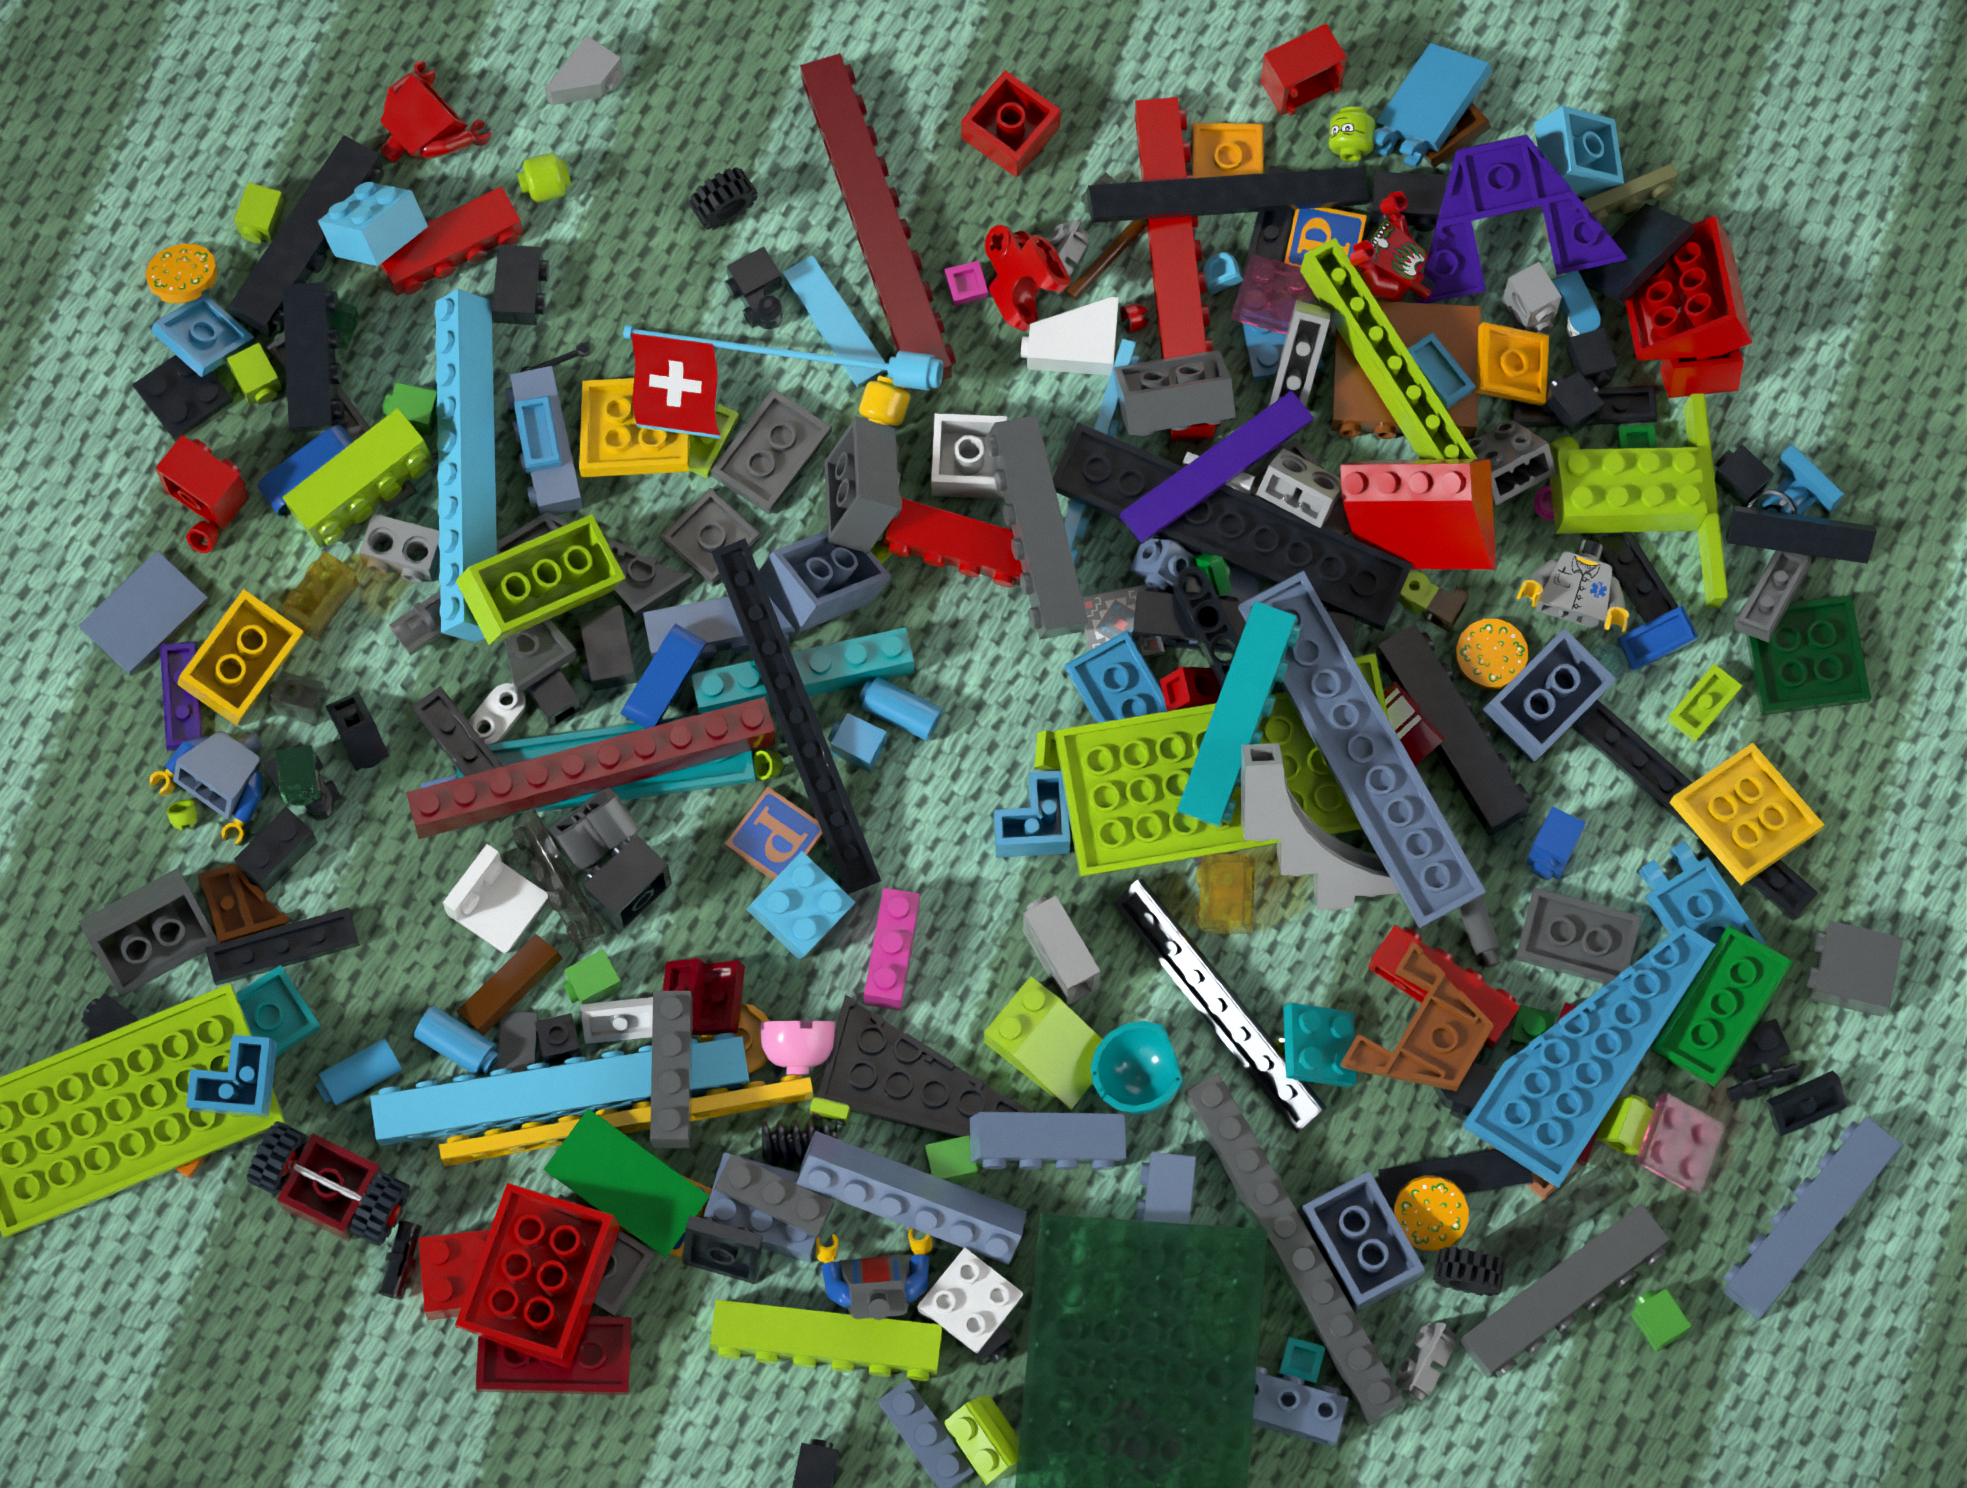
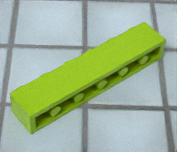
(826, 1338)

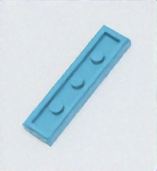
(833, 318)

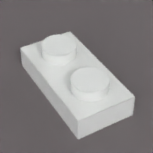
(617, 1020)

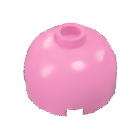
(797, 1043)

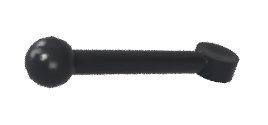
(581, 350)

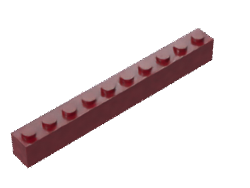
(873, 210)
(591, 768)

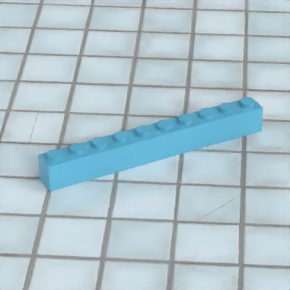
(464, 450)
(545, 1092)

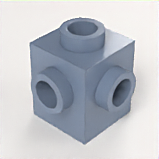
(1161, 562)

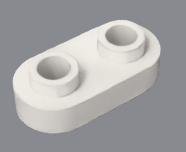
(498, 716)

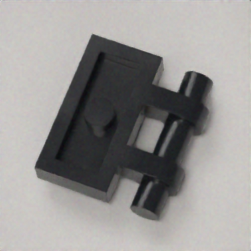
(1762, 1047)

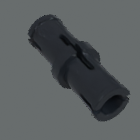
(400, 1260)

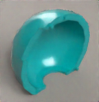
(1137, 1068)

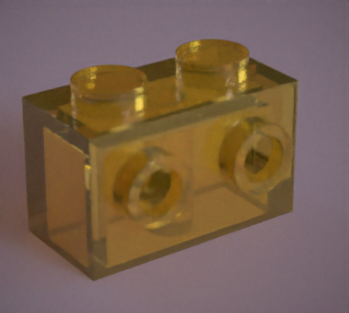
(320, 595)
(1225, 894)

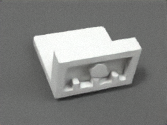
(494, 901)
(970, 1300)

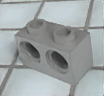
(1532, 299)
(1301, 488)
(406, 540)

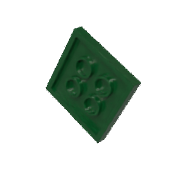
(1811, 659)

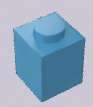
(857, 741)

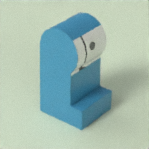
(1577, 304)

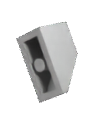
(586, 74)

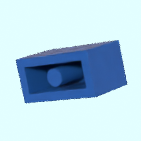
(1555, 844)

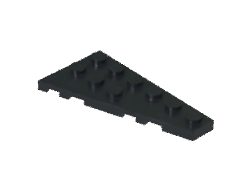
(902, 1079)

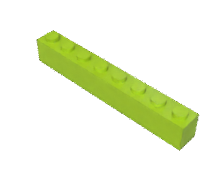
(1382, 354)

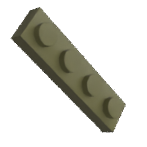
(1630, 194)

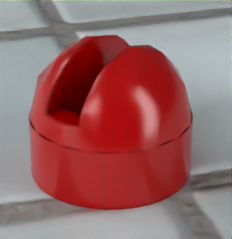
(1135, 315)
(201, 530)

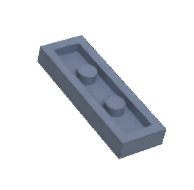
(925, 1436)

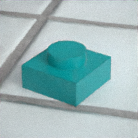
(1302, 1360)

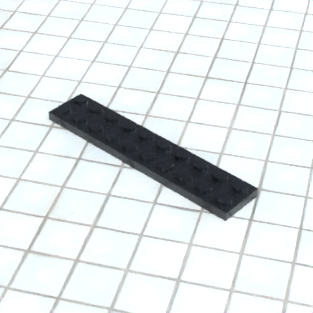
(1238, 528)

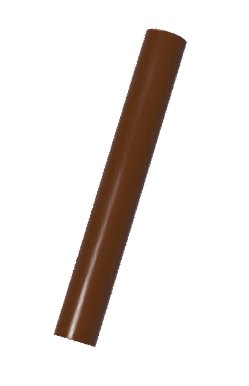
(1105, 259)

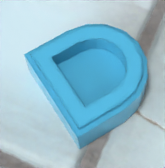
(1221, 272)

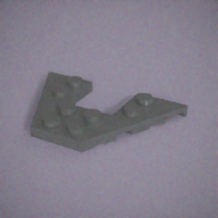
(543, 646)

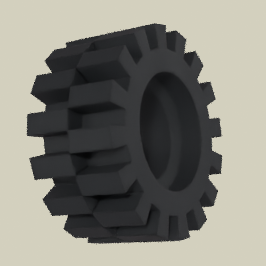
(723, 198)
(1469, 1271)

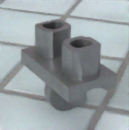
(419, 625)

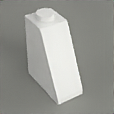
(1074, 340)

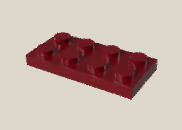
(598, 1365)

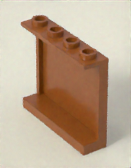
(1356, 401)

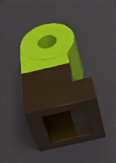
(1431, 601)

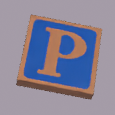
(774, 834)

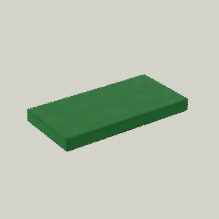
(1722, 1006)
(626, 1182)

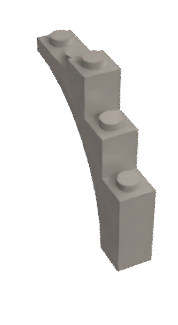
(1302, 846)

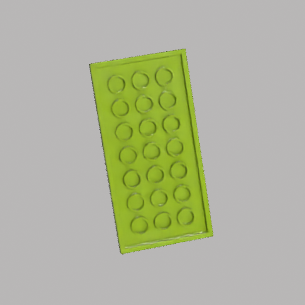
(1132, 772)
(117, 1111)

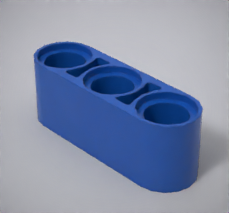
(301, 466)
(663, 677)

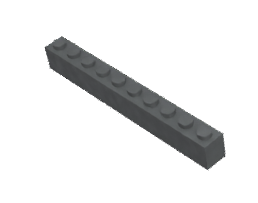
(1294, 1250)

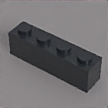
(311, 356)

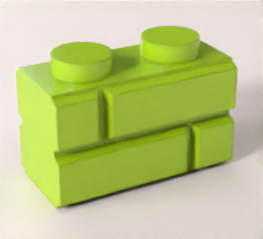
(985, 1438)

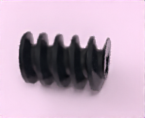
(792, 1142)

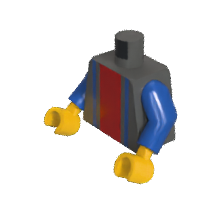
(877, 1284)

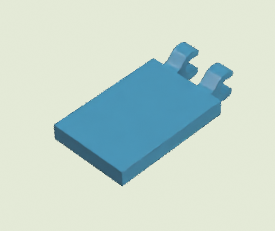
(1429, 103)
(1695, 898)

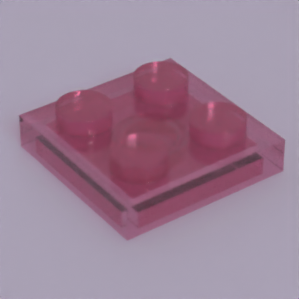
(1270, 294)
(1680, 1143)

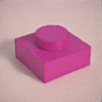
(966, 283)

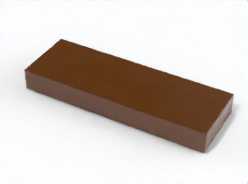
(509, 984)

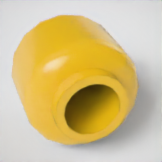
(884, 402)

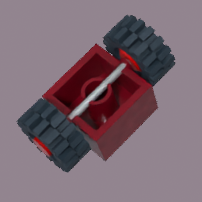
(328, 1184)

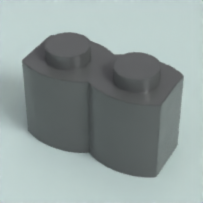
(594, 829)

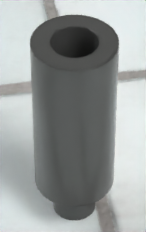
(1481, 931)

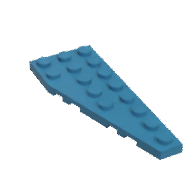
(1567, 1079)

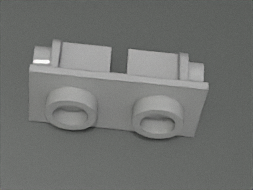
(1069, 244)
(1432, 1344)

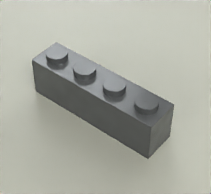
(671, 1069)

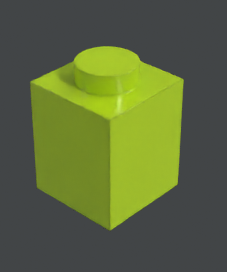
(259, 213)
(255, 375)
(1626, 1124)

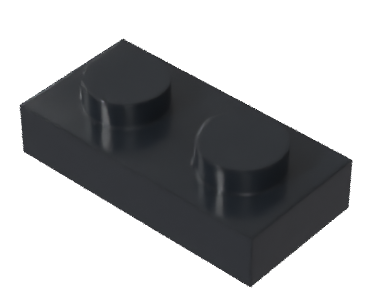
(1806, 1103)

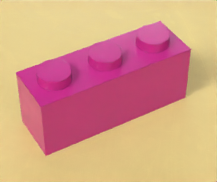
(892, 949)

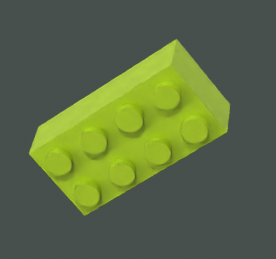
(359, 478)
(1628, 490)
(540, 579)

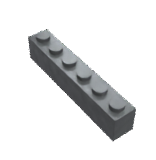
(1037, 527)
(1565, 1291)

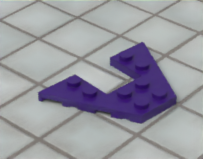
(1502, 180)

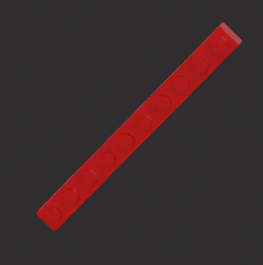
(1172, 243)

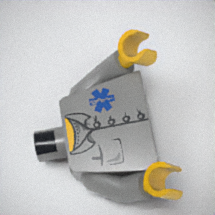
(1578, 589)

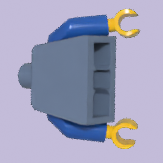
(219, 774)

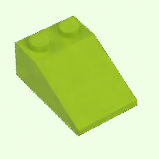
(1045, 1042)

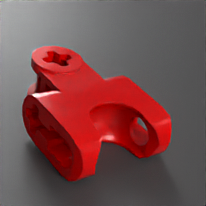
(1023, 267)

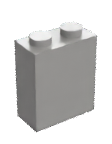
(1060, 949)

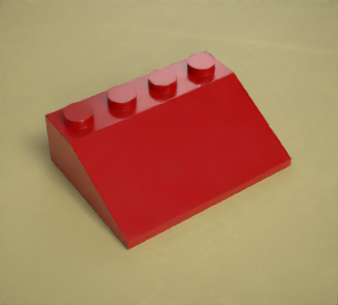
(1691, 301)
(1423, 510)
(538, 1274)

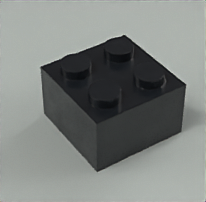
(627, 883)

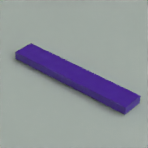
(1216, 467)

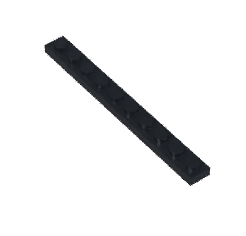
(796, 716)

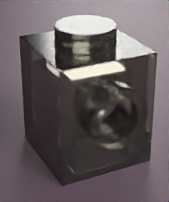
(297, 697)

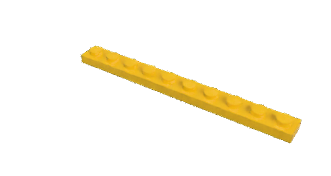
(539, 1136)

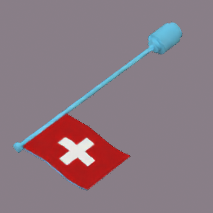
(679, 377)

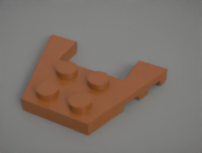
(1439, 1039)

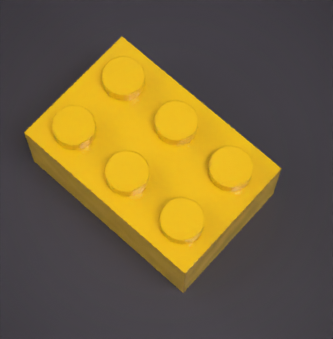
(240, 657)

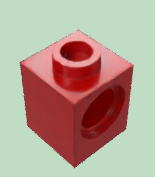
(1190, 688)

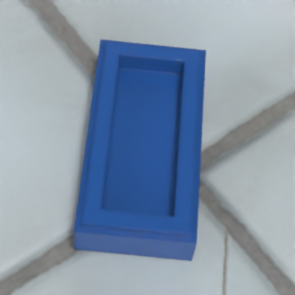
(1658, 638)

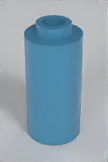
(900, 708)
(456, 1041)
(358, 1073)

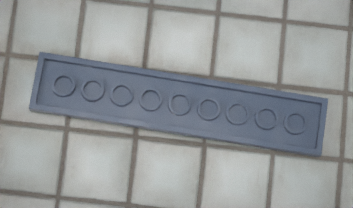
(1369, 760)

